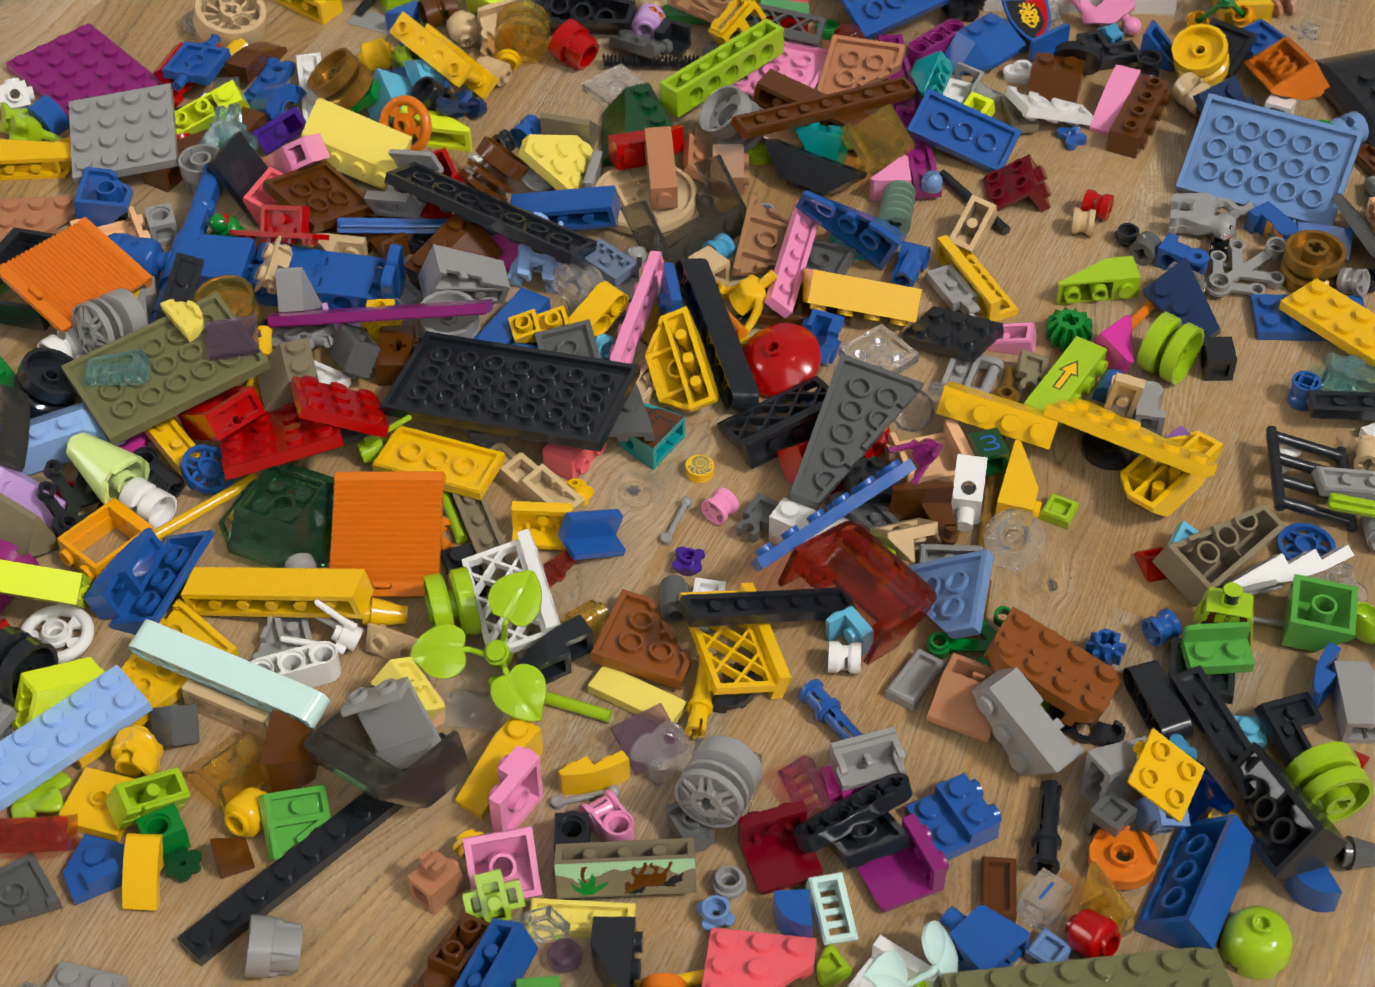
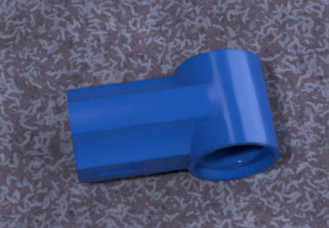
(911, 261)

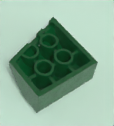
(631, 112)

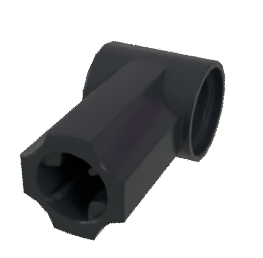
(159, 473)

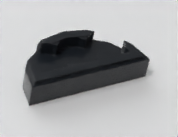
(726, 702)

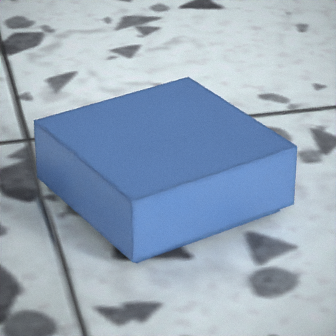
(1048, 948)

